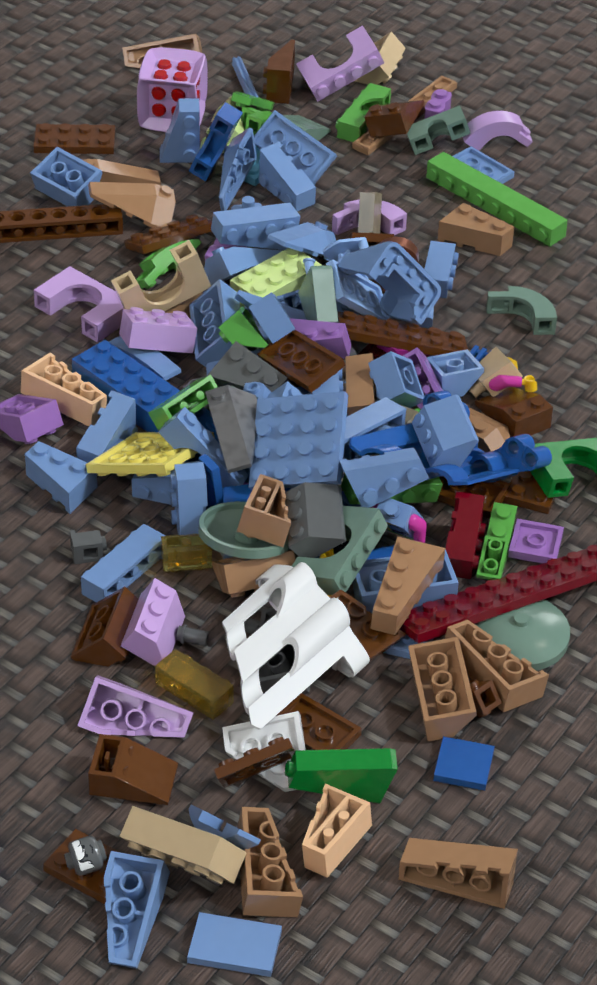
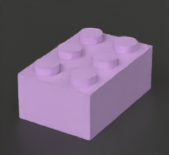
(158, 330)

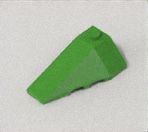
(242, 328)

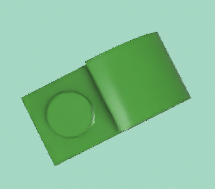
(254, 118)

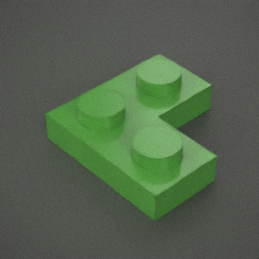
(243, 100)

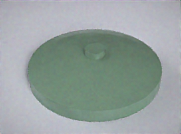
(219, 531)
(531, 632)

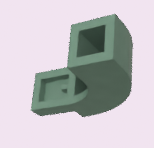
(526, 303)

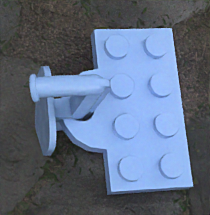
(352, 290)

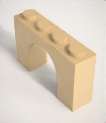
(188, 281)

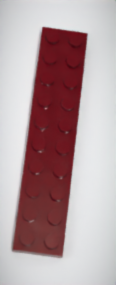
(502, 594)

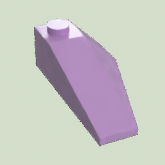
(129, 712)

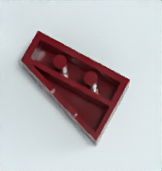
(465, 532)

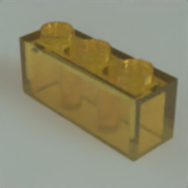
(194, 684)

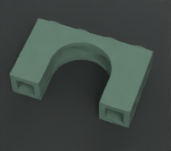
(363, 531)

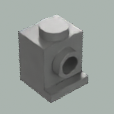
(87, 546)

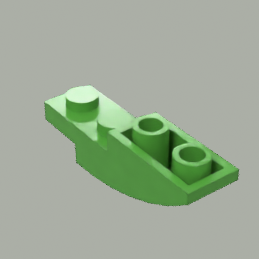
(158, 264)
(497, 542)

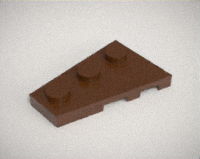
(360, 624)

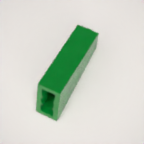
(354, 771)

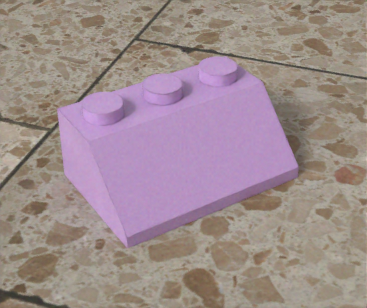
(154, 623)

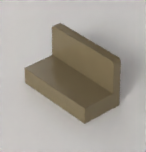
(369, 212)

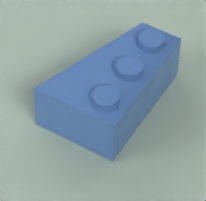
(183, 134)
(284, 179)
(60, 475)
(384, 475)

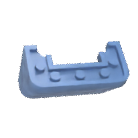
(408, 287)

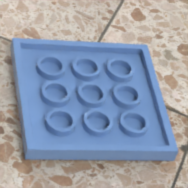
(300, 438)

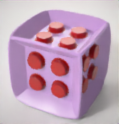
(165, 79)

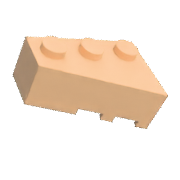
(334, 830)

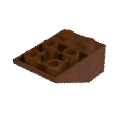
(130, 771)

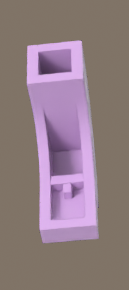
(496, 124)
(392, 218)

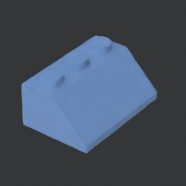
(65, 178)
(445, 431)

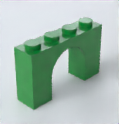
(556, 478)

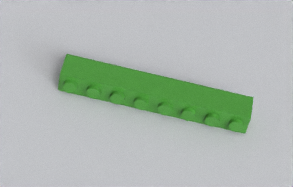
(497, 199)

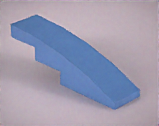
(150, 359)

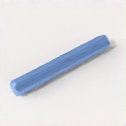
(243, 76)

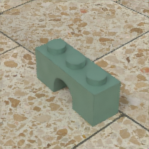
(445, 123)

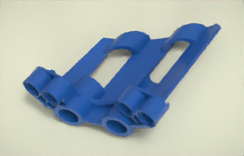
(514, 456)

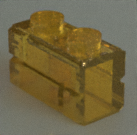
(185, 553)

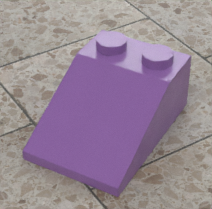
(29, 417)

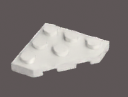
(244, 737)

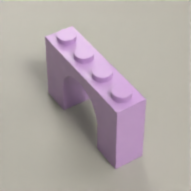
(327, 81)
(75, 286)

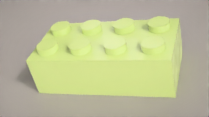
(277, 275)

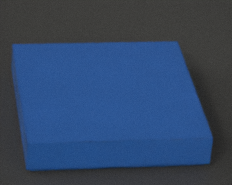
(464, 763)

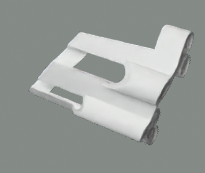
(304, 619)

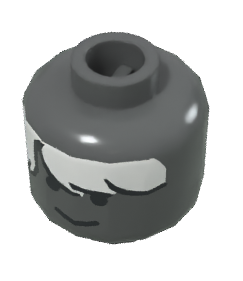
(85, 855)

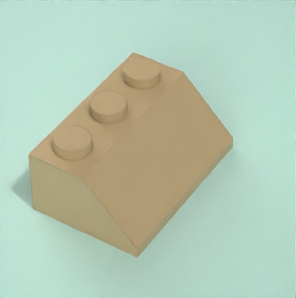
(391, 53)

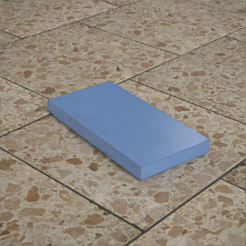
(304, 149)

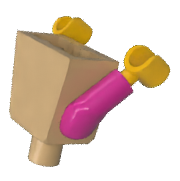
(500, 374)

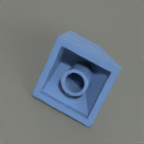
(456, 371)

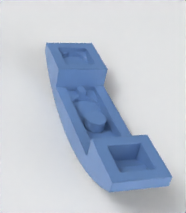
(212, 824)

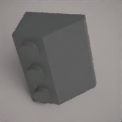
(315, 518)

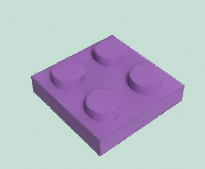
(535, 541)

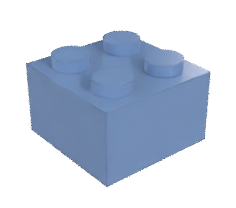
(396, 379)

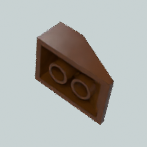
(280, 74)
(392, 118)
(519, 410)

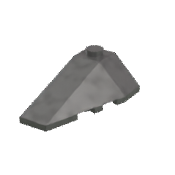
(235, 424)

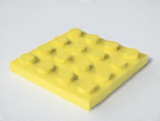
(140, 455)

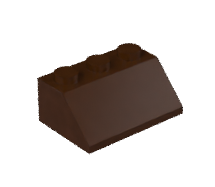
(105, 629)

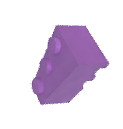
(327, 334)
(425, 373)

